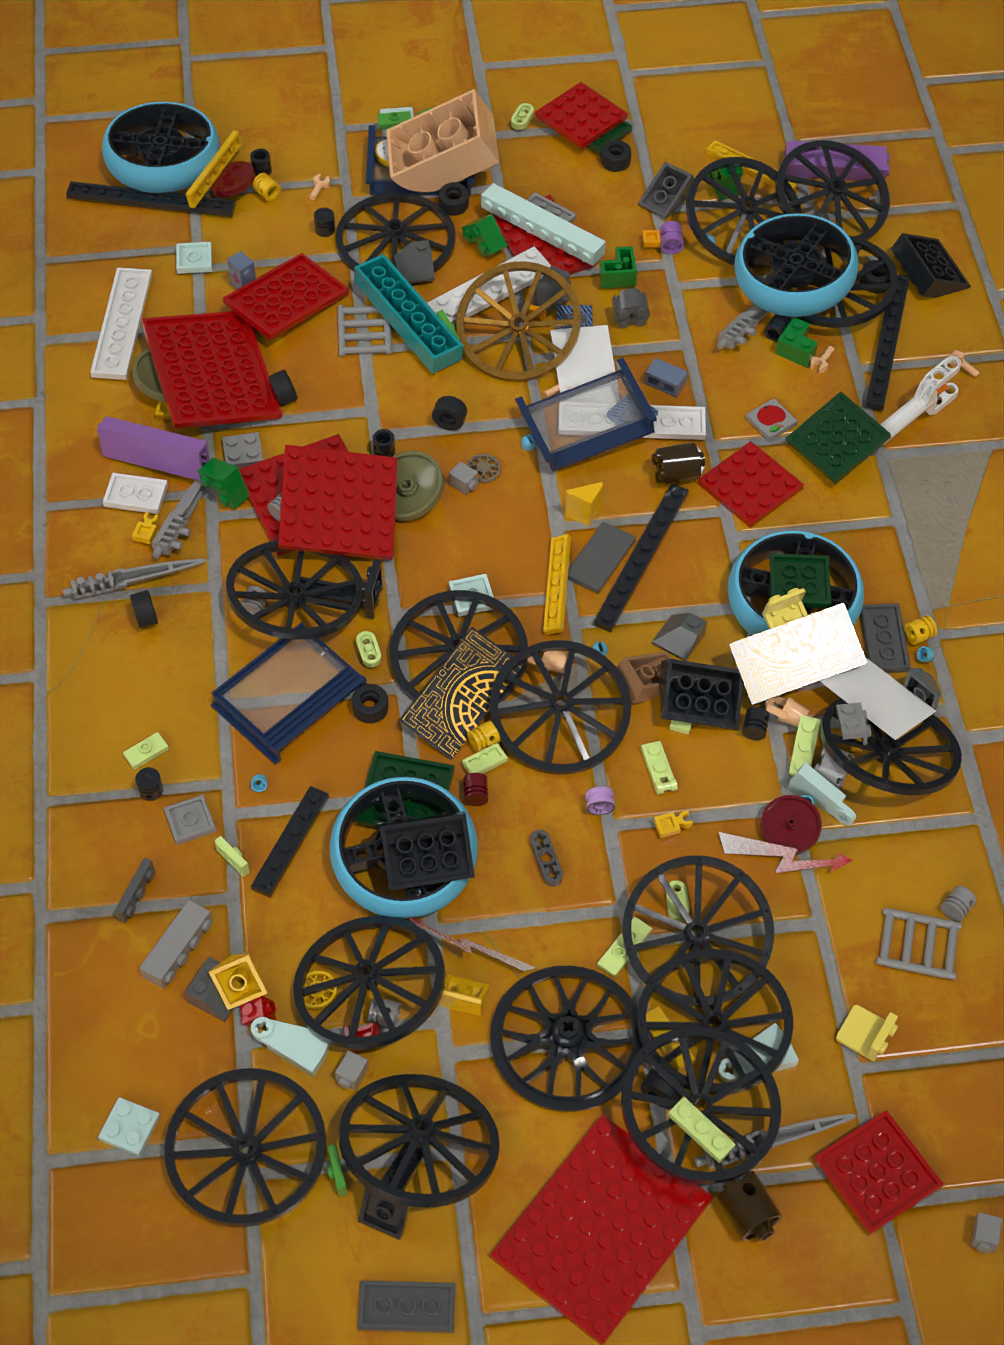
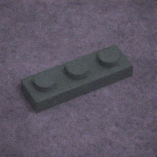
(135, 890)

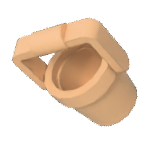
(553, 661)
(791, 711)

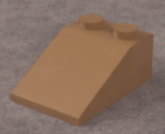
(642, 675)

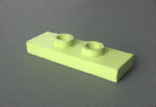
(616, 957)

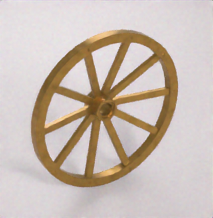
(519, 317)

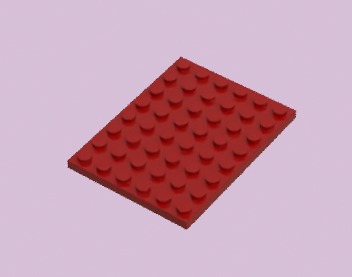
(210, 369)
(600, 1230)

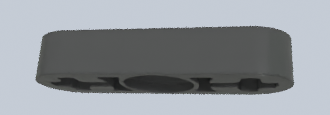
(545, 866)

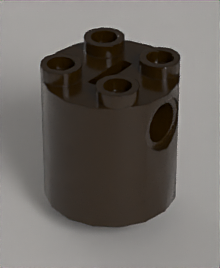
(678, 463)
(749, 1207)

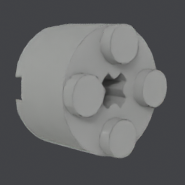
(831, 770)

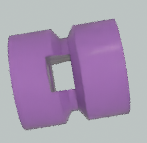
(671, 237)

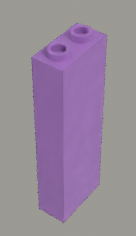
(876, 154)
(152, 447)

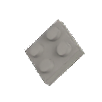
(242, 449)

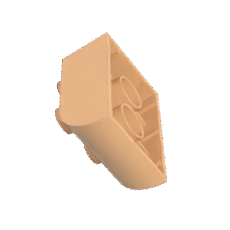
(443, 144)

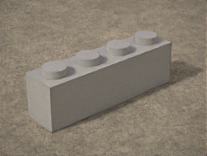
(176, 944)

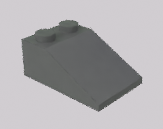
(667, 190)

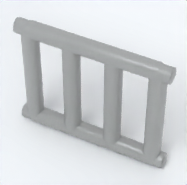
(342, 337)
(905, 964)

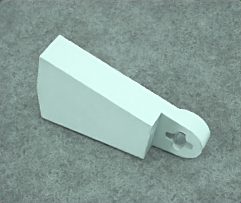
(825, 795)
(771, 1037)
(292, 1043)

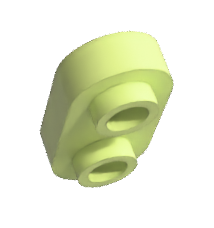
(522, 116)
(369, 650)
(683, 897)

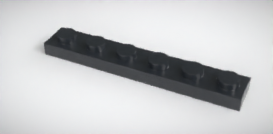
(290, 842)

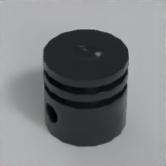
(261, 161)
(324, 222)
(776, 327)
(384, 443)
(755, 723)
(149, 784)

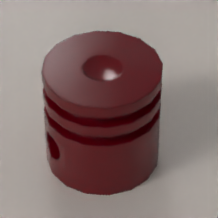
(475, 789)

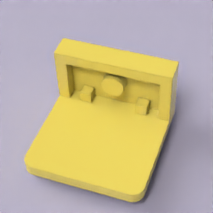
(785, 608)
(867, 1032)

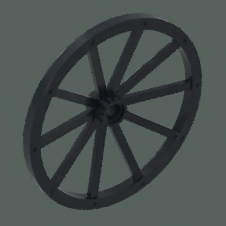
(834, 187)
(741, 203)
(394, 229)
(874, 310)
(293, 595)
(450, 643)
(554, 708)
(888, 751)
(699, 861)
(368, 976)
(715, 1016)
(702, 1099)
(420, 1133)
(243, 1141)

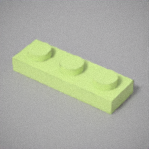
(804, 743)
(701, 1129)

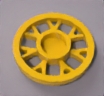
(318, 995)

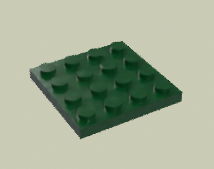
(838, 437)
(389, 766)

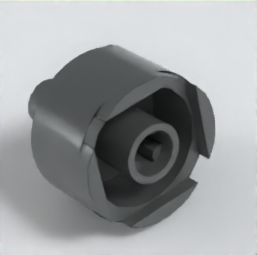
(630, 308)

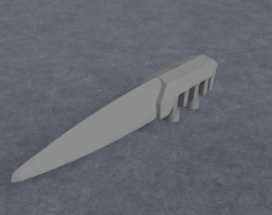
(740, 327)
(177, 521)
(122, 578)
(785, 1135)

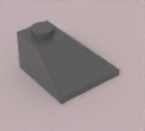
(416, 262)
(681, 635)
(923, 686)

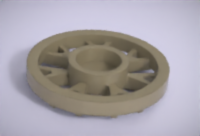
(484, 467)

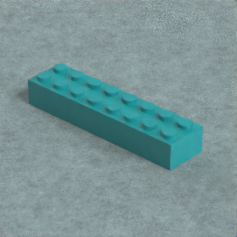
(408, 313)

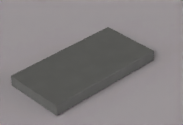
(600, 557)
(885, 637)
(406, 1306)

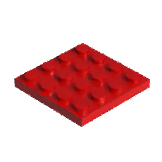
(581, 115)
(750, 484)
(878, 1172)

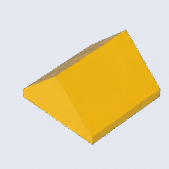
(584, 503)
(237, 980)
(464, 995)

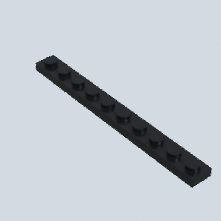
(134, 197)
(886, 347)
(641, 558)

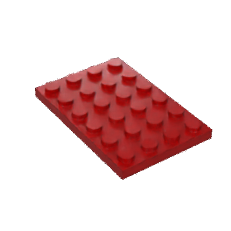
(521, 240)
(285, 296)

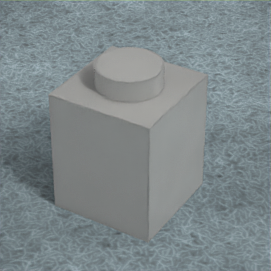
(463, 478)
(351, 1071)
(986, 1232)

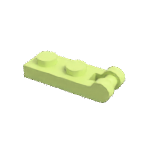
(658, 767)

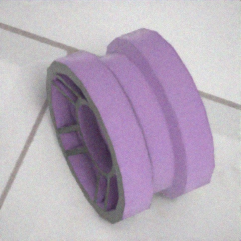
(600, 801)

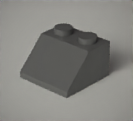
(548, 288)
(204, 994)

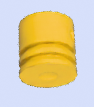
(266, 187)
(923, 629)
(483, 736)

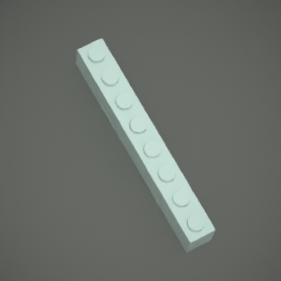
(543, 224)

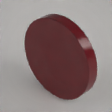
(233, 179)
(791, 823)

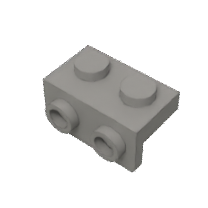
(853, 721)

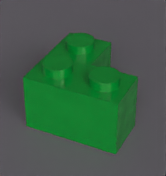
(725, 179)
(486, 234)
(621, 271)
(795, 345)
(225, 480)

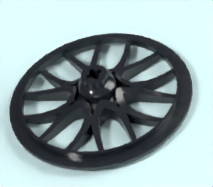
(563, 1044)

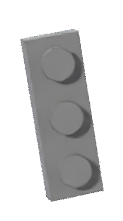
(552, 207)

